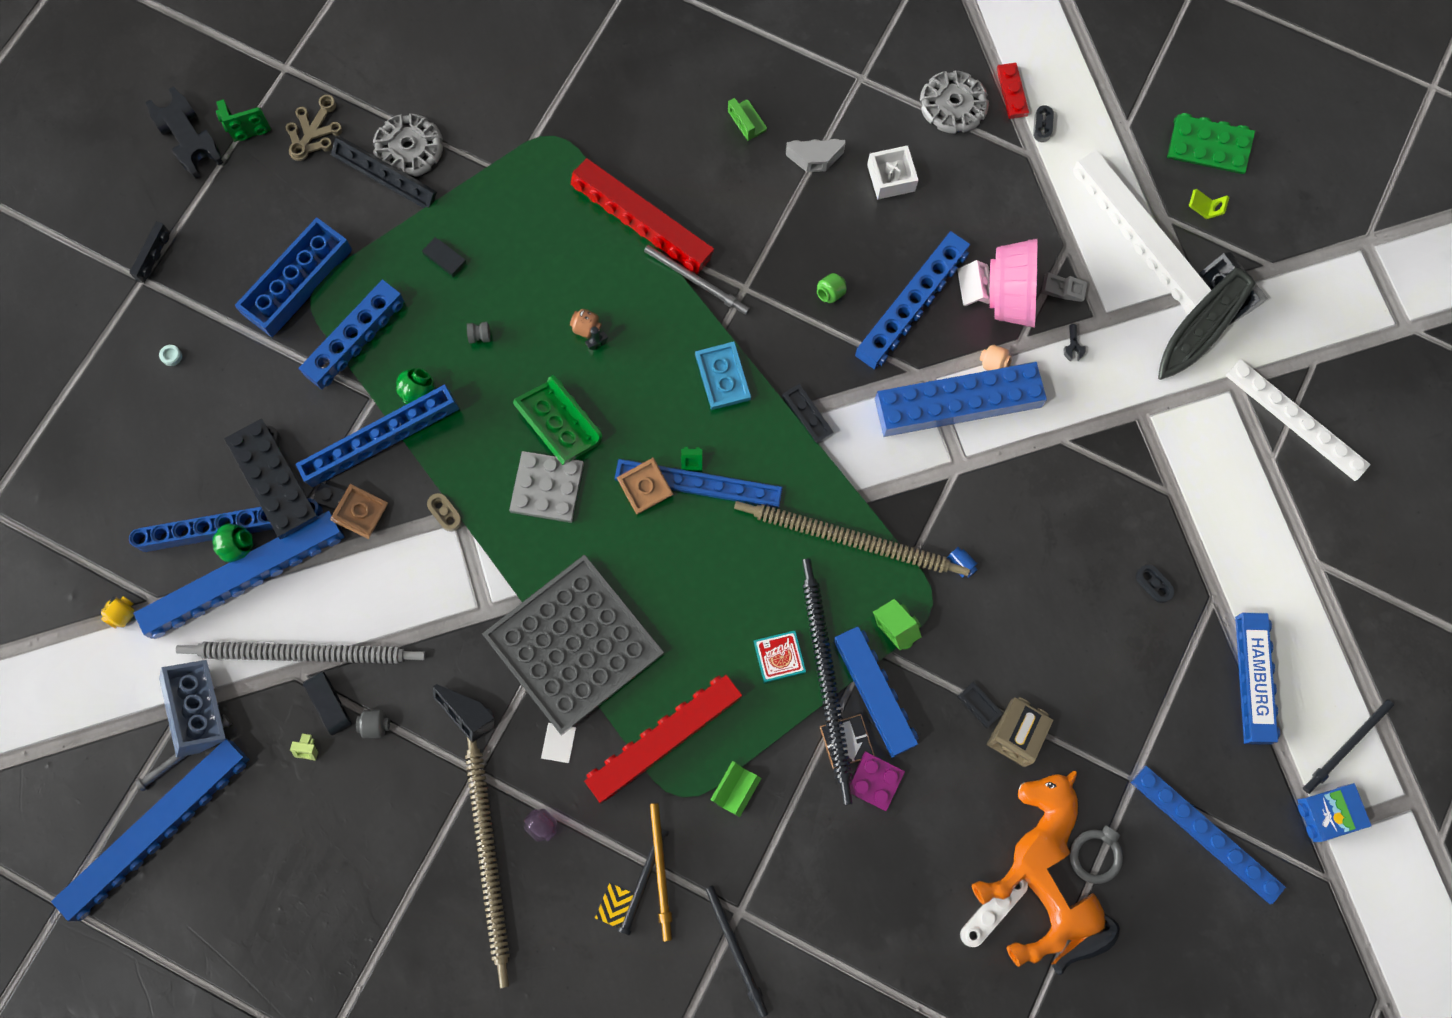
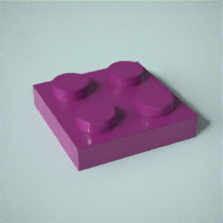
(875, 781)

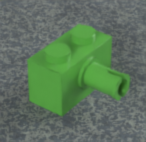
(898, 624)

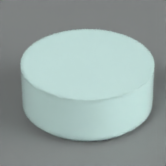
(170, 355)

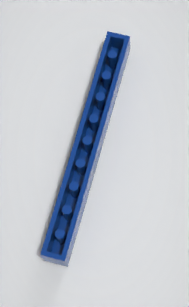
(237, 576)
(149, 831)

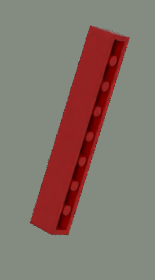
(641, 216)
(663, 739)

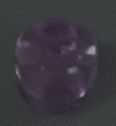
(540, 825)

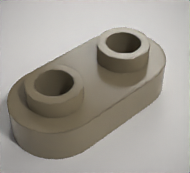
(444, 513)

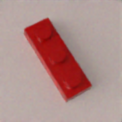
(1012, 90)

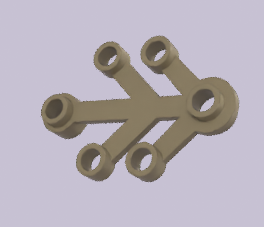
(312, 131)

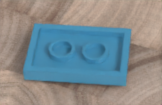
(722, 375)

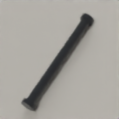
(635, 901)

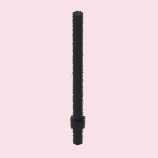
(1321, 774)
(754, 993)

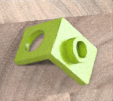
(1205, 206)

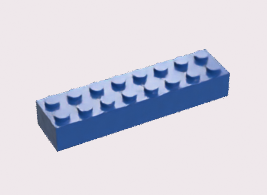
(960, 399)

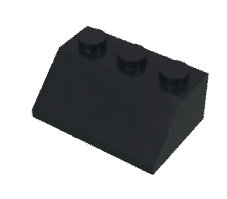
(1219, 270)

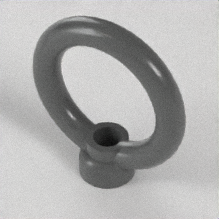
(1108, 836)

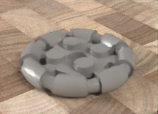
(954, 112)
(412, 155)

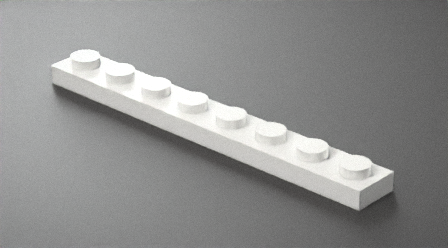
(1298, 420)

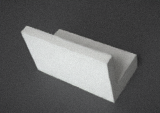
(974, 283)

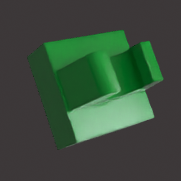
(691, 459)

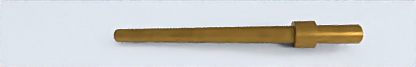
(664, 916)

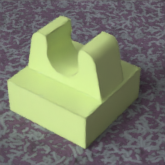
(305, 748)

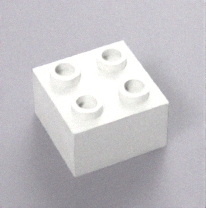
(892, 172)

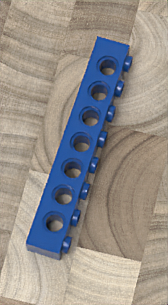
(951, 246)
(377, 436)

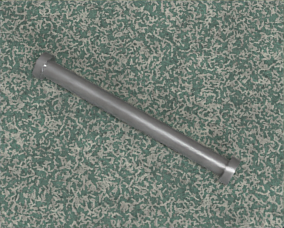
(164, 767)

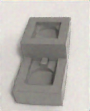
(1064, 288)

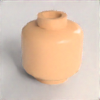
(995, 358)

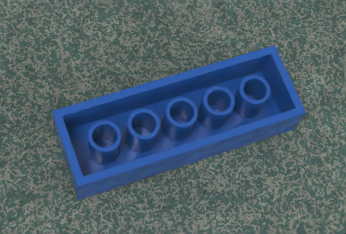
(293, 277)

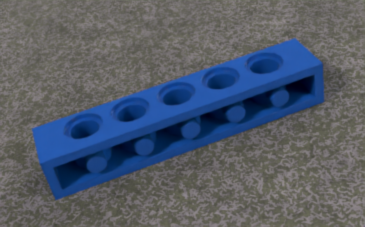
(353, 323)

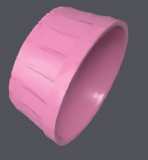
(1014, 283)

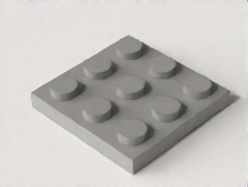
(546, 487)

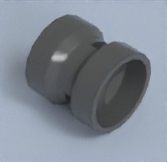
(477, 332)

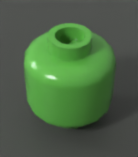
(831, 288)

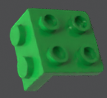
(244, 123)

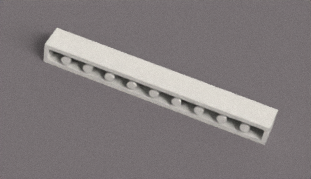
(1141, 230)

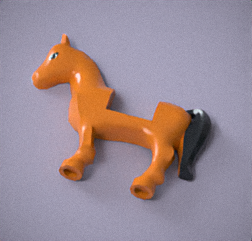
(1035, 853)

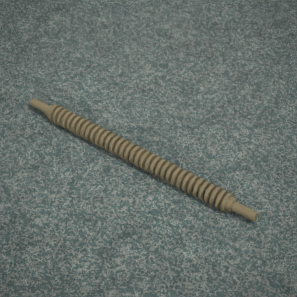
(943, 565)
(500, 958)

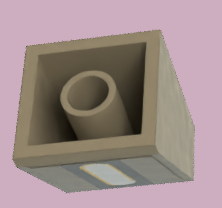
(1020, 732)

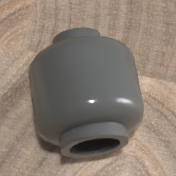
(372, 724)

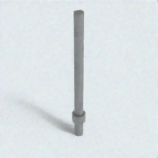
(729, 300)

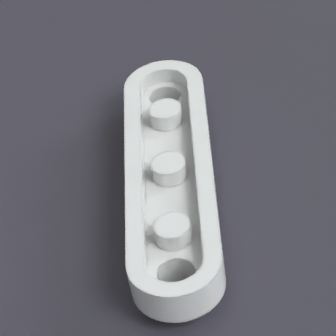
(989, 916)

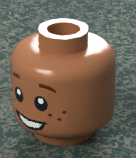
(583, 322)

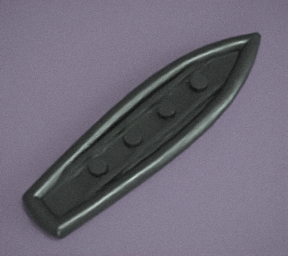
(1205, 323)

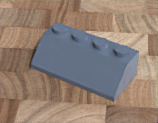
(191, 707)

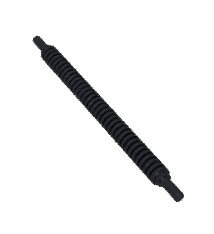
(815, 617)

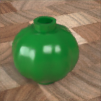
(414, 384)
(232, 542)

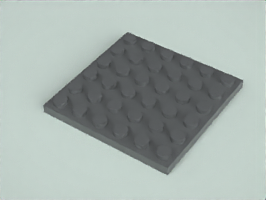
(573, 644)

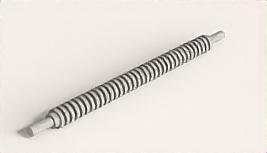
(300, 652)

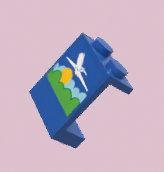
(1334, 813)

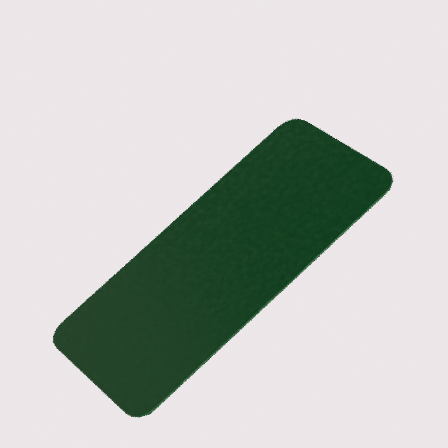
(686, 567)

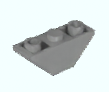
(815, 154)

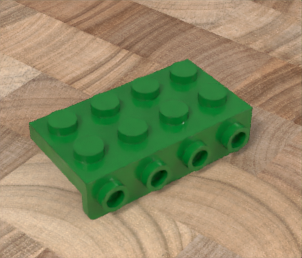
(1210, 143)
(558, 420)

